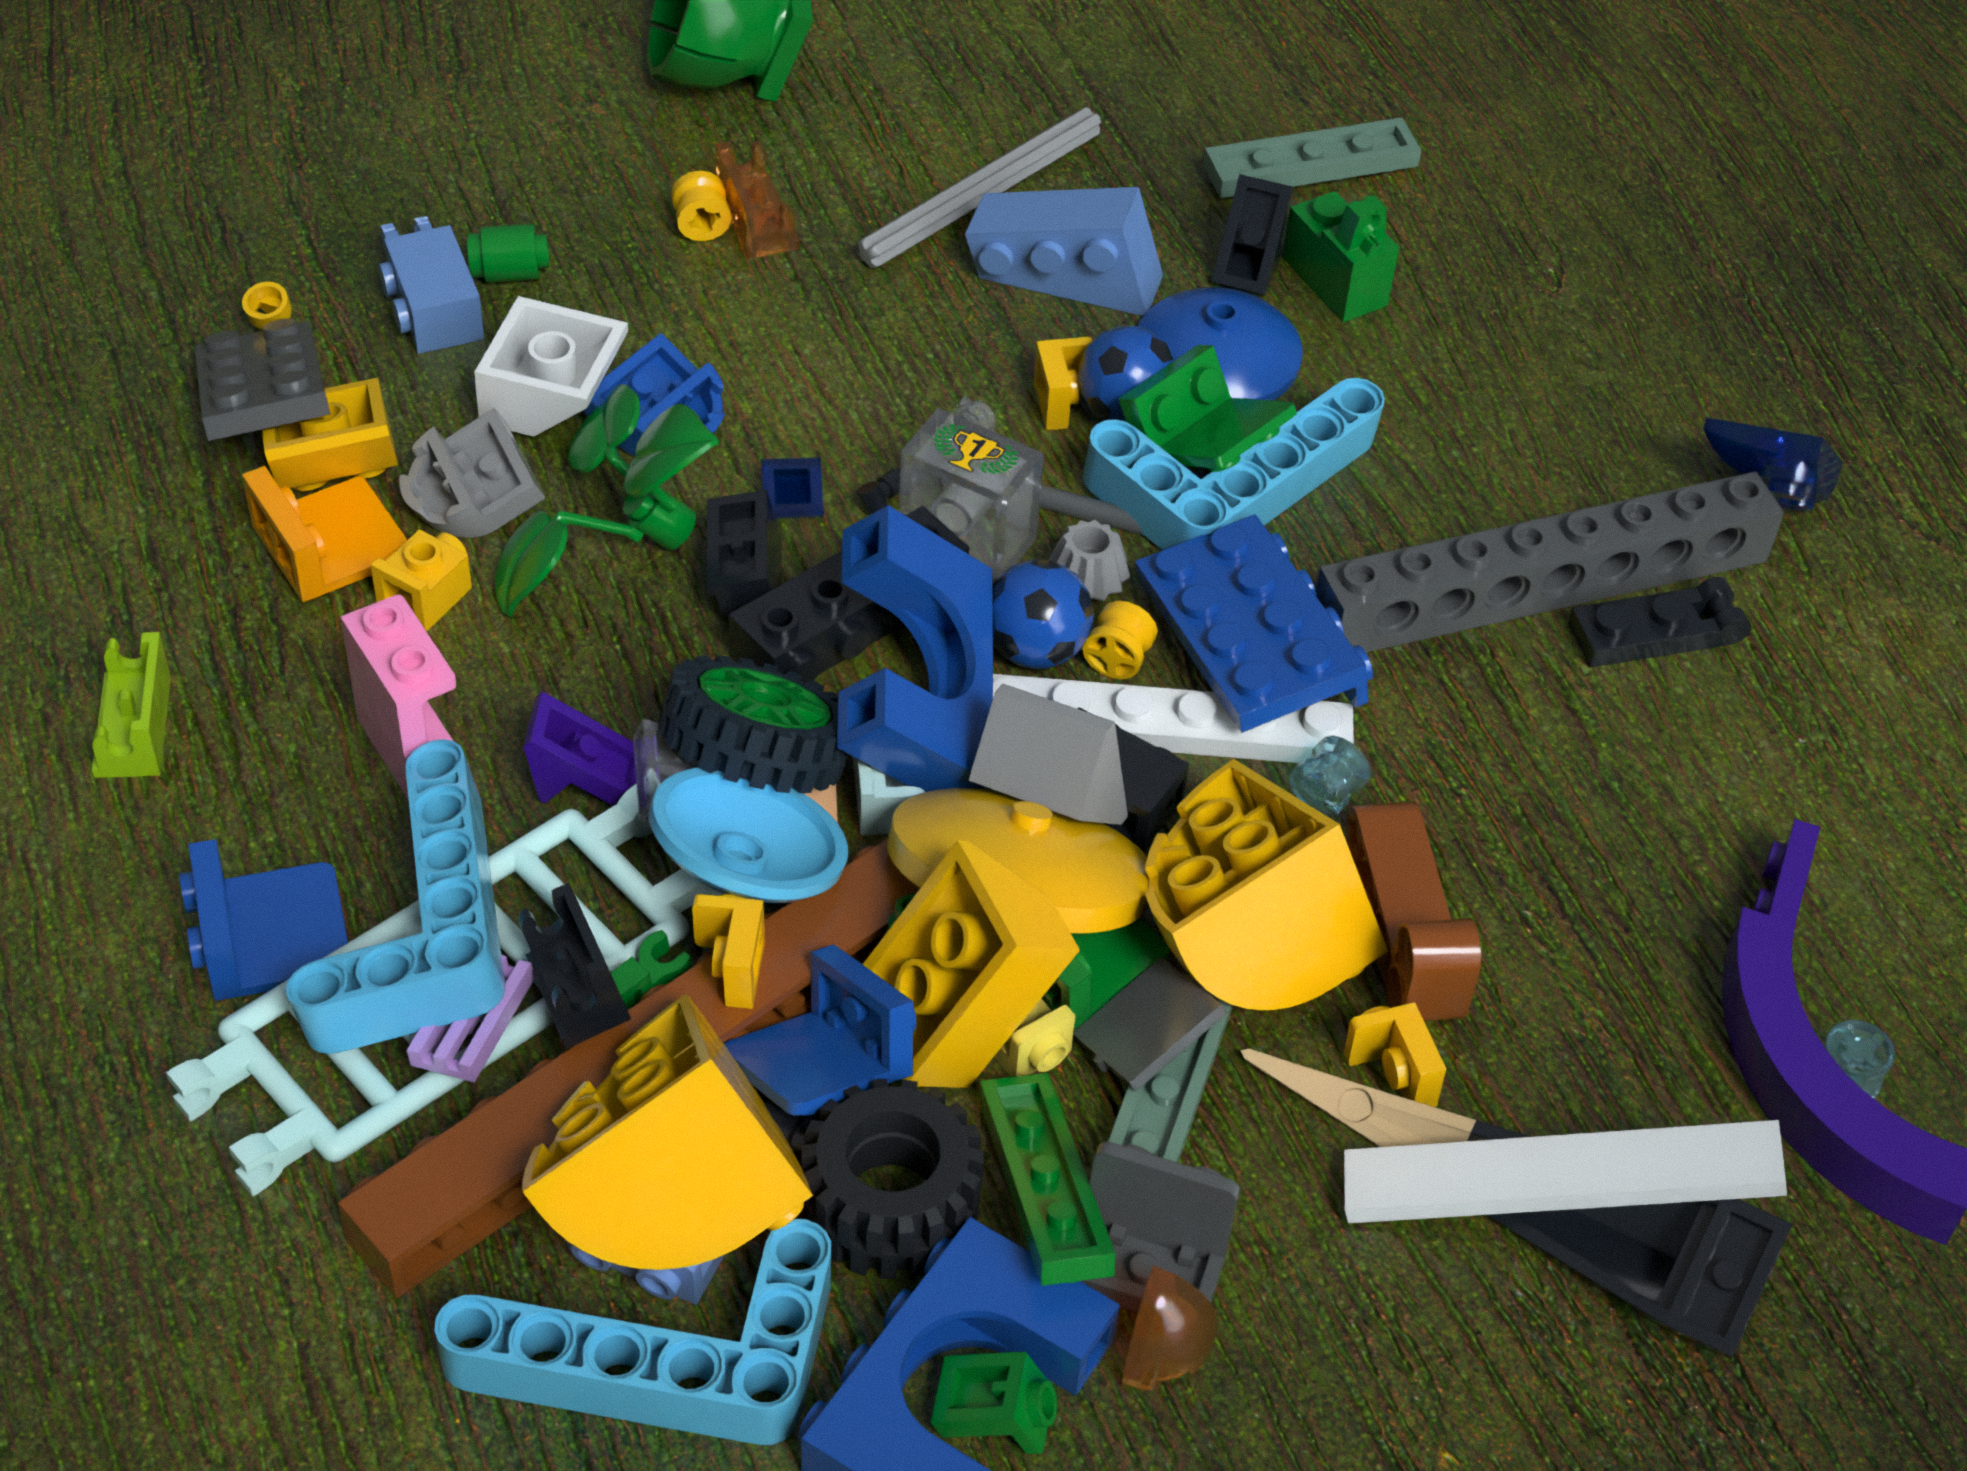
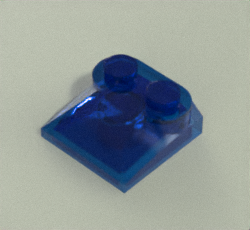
(1791, 464)

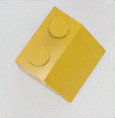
(337, 445)

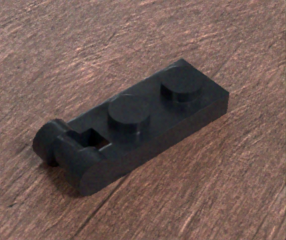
(1659, 624)

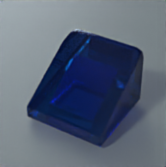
(793, 486)

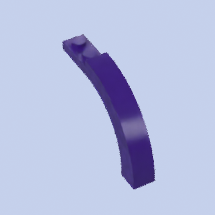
(1819, 1108)

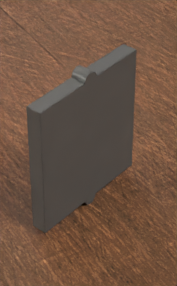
(1148, 1023)

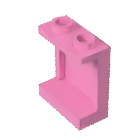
(392, 677)

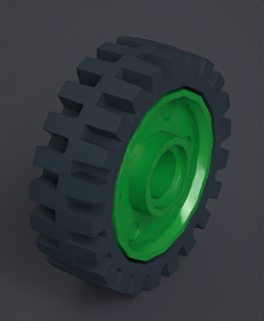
(753, 724)

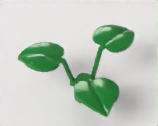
(662, 451)

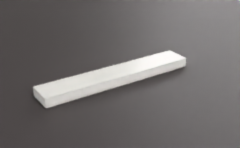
(1565, 1172)

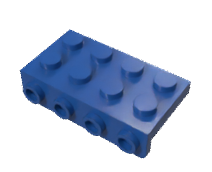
(1254, 623)

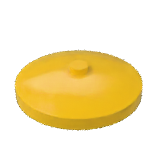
(1081, 865)

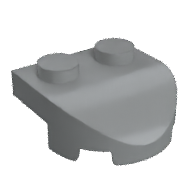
(470, 478)

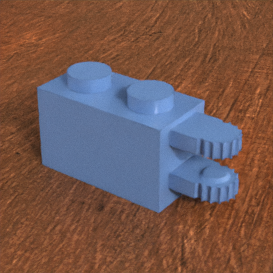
(431, 286)

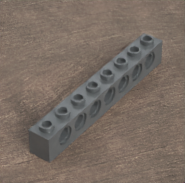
(1551, 562)

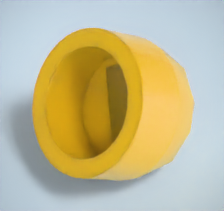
(271, 299)

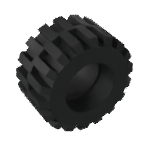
(891, 1129)

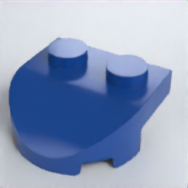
(661, 380)

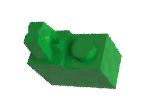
(1342, 252)

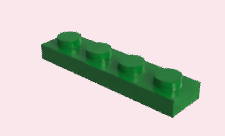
(1046, 1180)

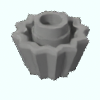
(1094, 556)

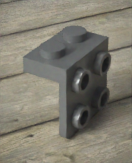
(1160, 1218)

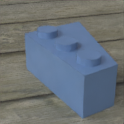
(1069, 245)

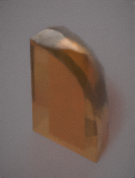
(1170, 1332)

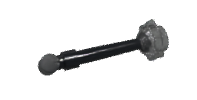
(874, 494)

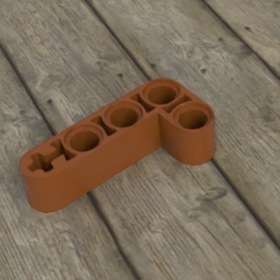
(1428, 953)

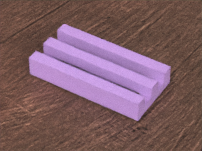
(437, 1046)

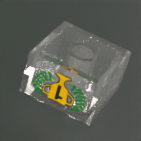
(975, 485)

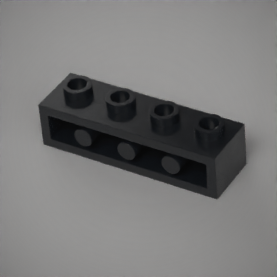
(816, 618)

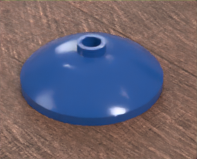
(1250, 336)

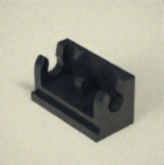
(742, 549)
(572, 972)

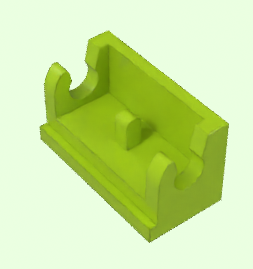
(132, 711)

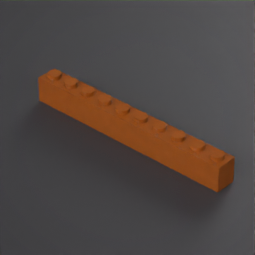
(471, 1176)

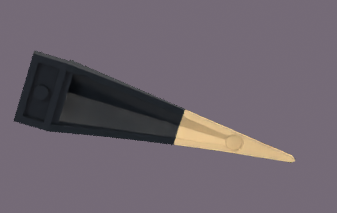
(1673, 1263)

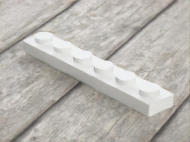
(1194, 719)

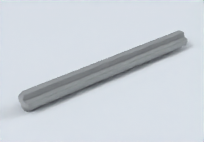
(966, 194)

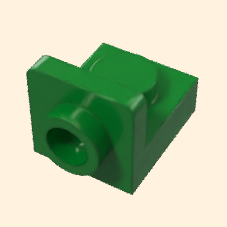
(995, 1397)

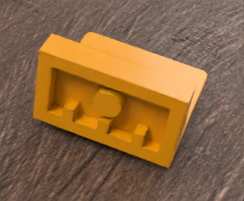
(322, 537)

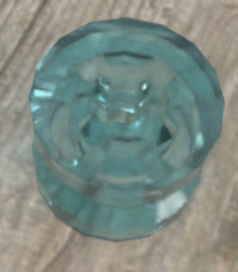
(1330, 775)
(1861, 1046)

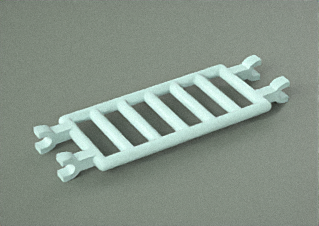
(268, 1153)

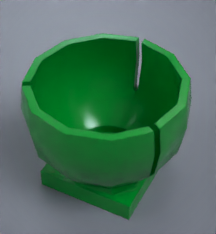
(727, 42)

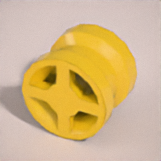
(703, 192)
(1120, 640)

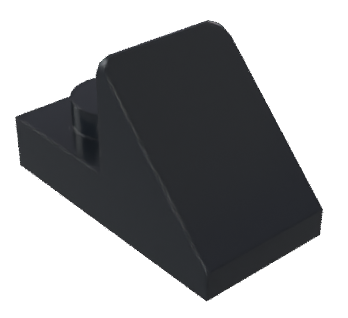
(1253, 235)

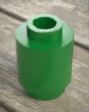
(507, 253)

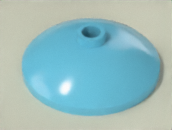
(747, 837)

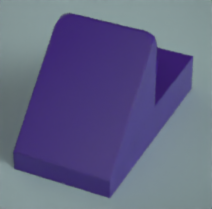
(576, 750)

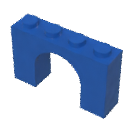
(948, 608)
(973, 1295)

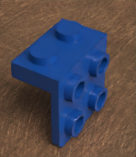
(259, 924)
(852, 1036)

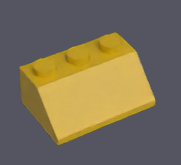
(973, 960)

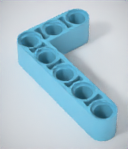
(1268, 479)
(432, 976)
(658, 1355)

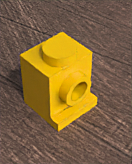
(427, 573)

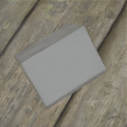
(1051, 757)

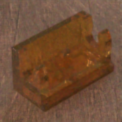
(756, 210)

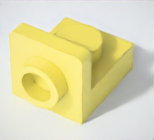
(1039, 1041)

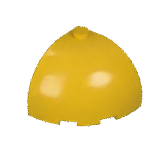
(1260, 894)
(666, 1154)

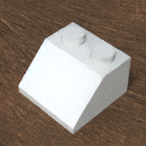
(545, 364)

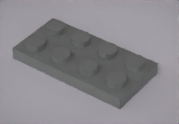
(259, 379)

